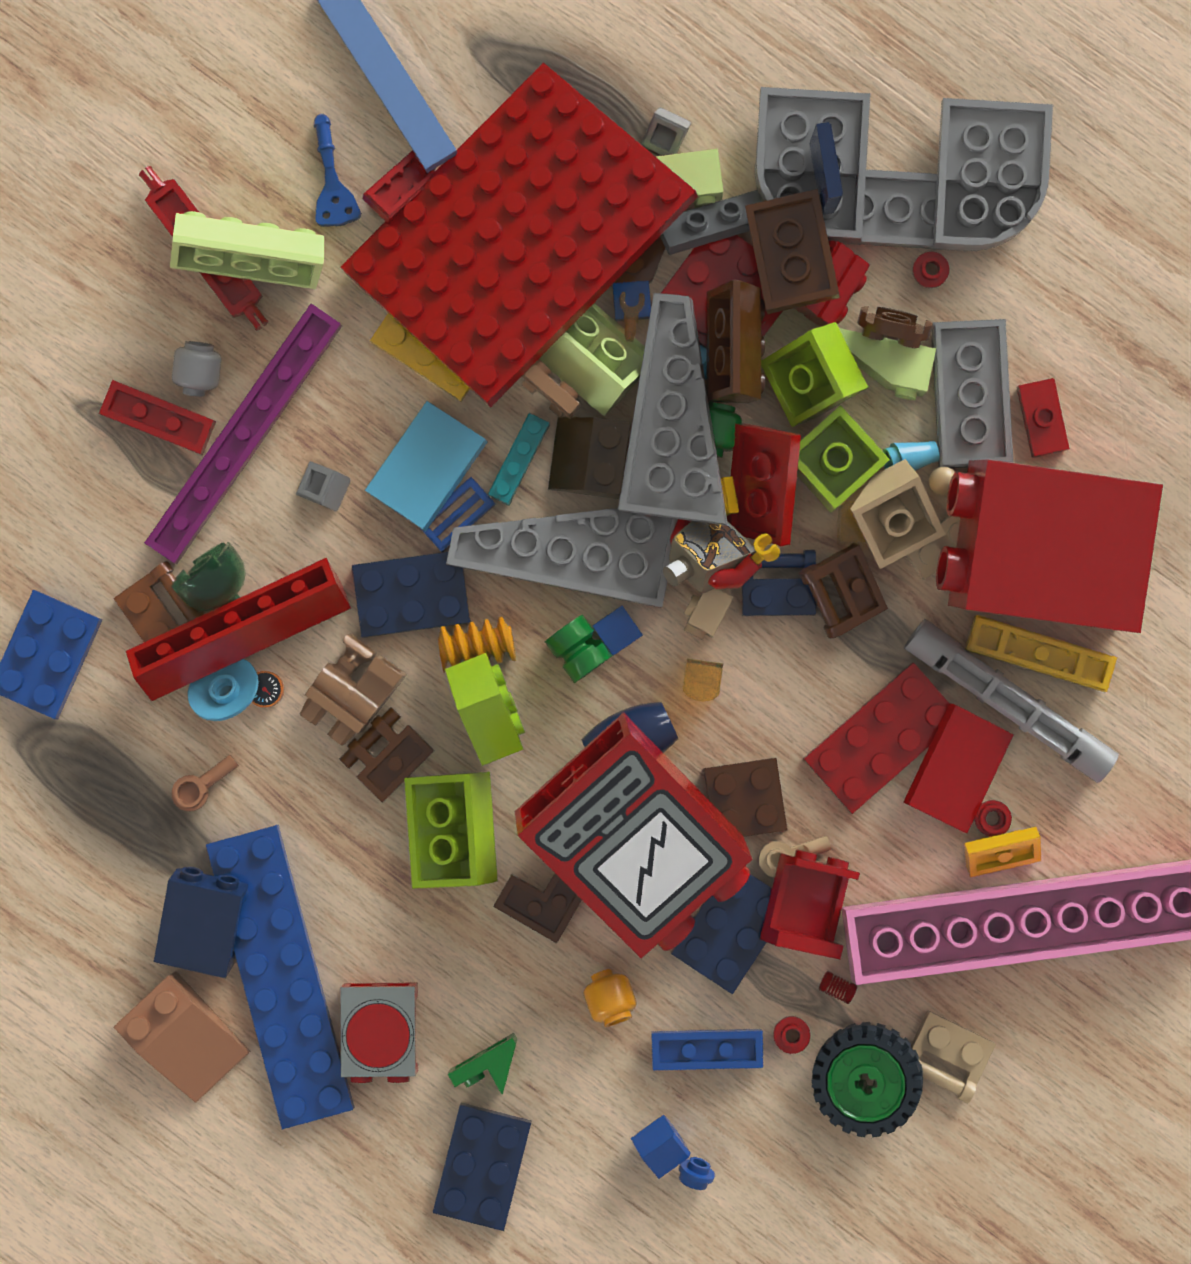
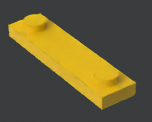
(1041, 653)

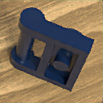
(780, 596)

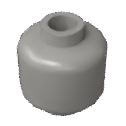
(196, 368)

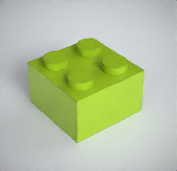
(813, 374)
(837, 459)
(486, 708)

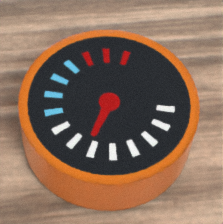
(269, 689)

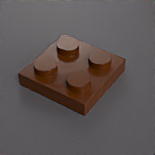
(748, 795)

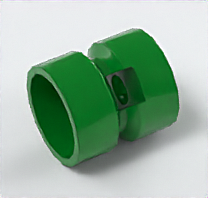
(578, 648)

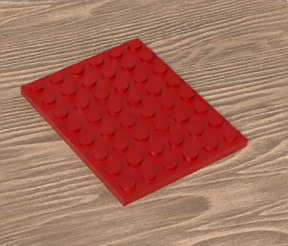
(519, 233)

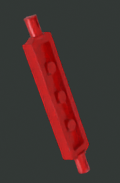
(236, 294)

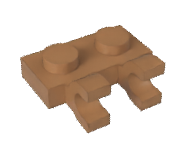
(561, 396)

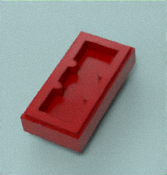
(397, 187)
(1042, 417)

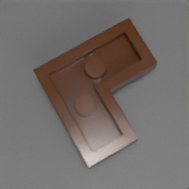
(541, 911)

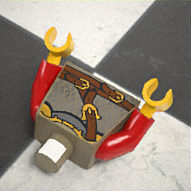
(714, 556)

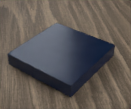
(826, 167)

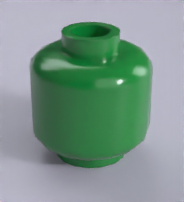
(723, 424)

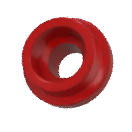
(925, 279)
(1004, 818)
(786, 1024)

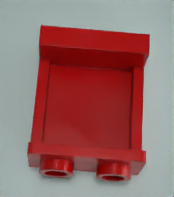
(807, 904)

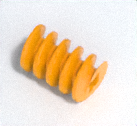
(476, 642)

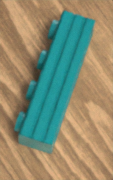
(518, 459)

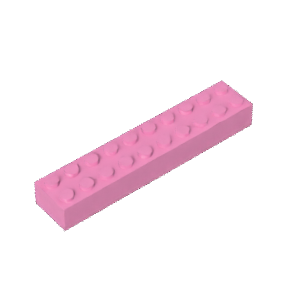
(1018, 922)

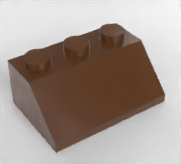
(734, 343)

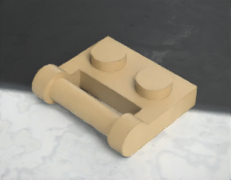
(956, 1046)

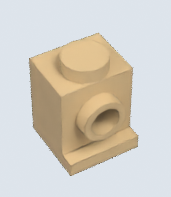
(706, 613)

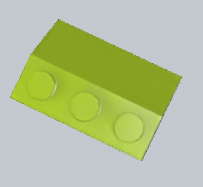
(451, 830)

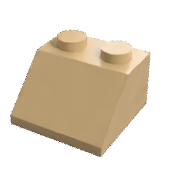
(896, 514)

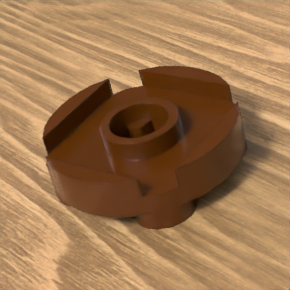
(894, 324)

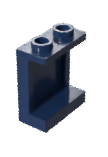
(200, 922)

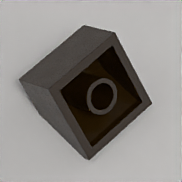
(589, 456)

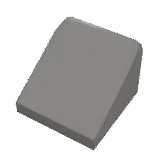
(665, 132)
(323, 486)

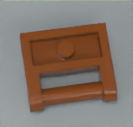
(146, 609)

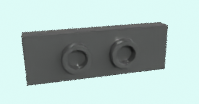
(709, 223)

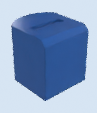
(661, 1146)

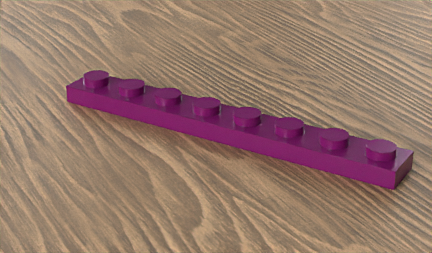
(243, 434)

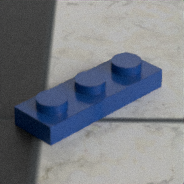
(707, 1049)

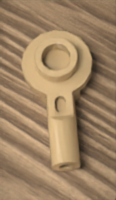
(771, 852)

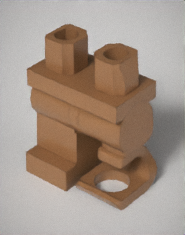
(345, 699)

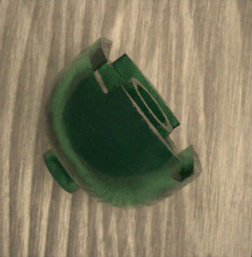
(212, 579)

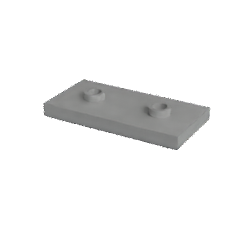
(972, 392)

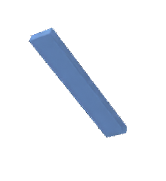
(390, 81)

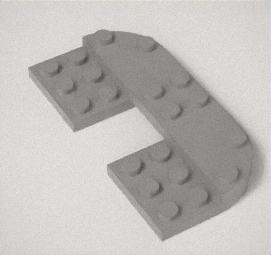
(985, 182)

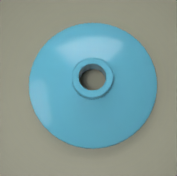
(209, 693)

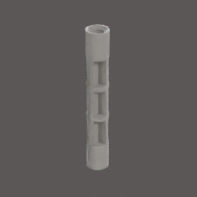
(1032, 715)

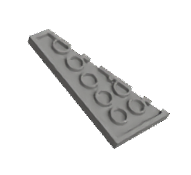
(672, 442)
(583, 551)

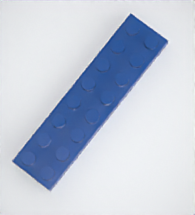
(282, 981)

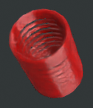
(828, 978)

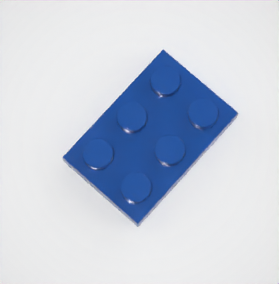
(46, 654)

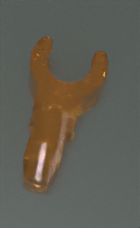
(631, 315)

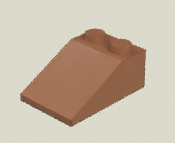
(182, 1037)

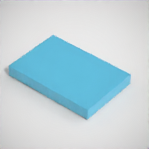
(426, 466)

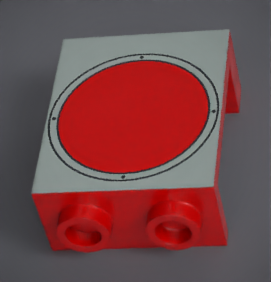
(378, 1031)

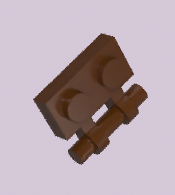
(394, 763)

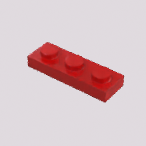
(157, 417)

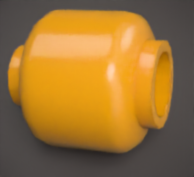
(610, 998)

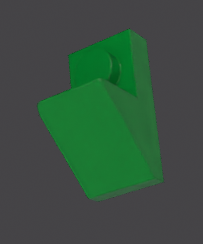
(495, 1058)

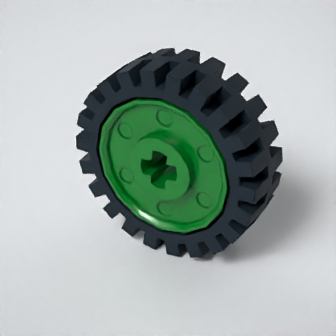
(848, 1097)

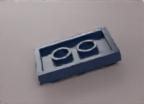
(409, 595)
(727, 935)
(482, 1166)

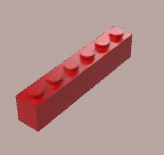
(238, 629)

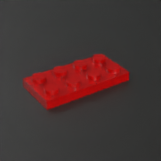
(879, 738)

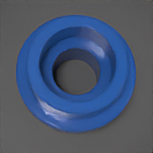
(696, 1173)

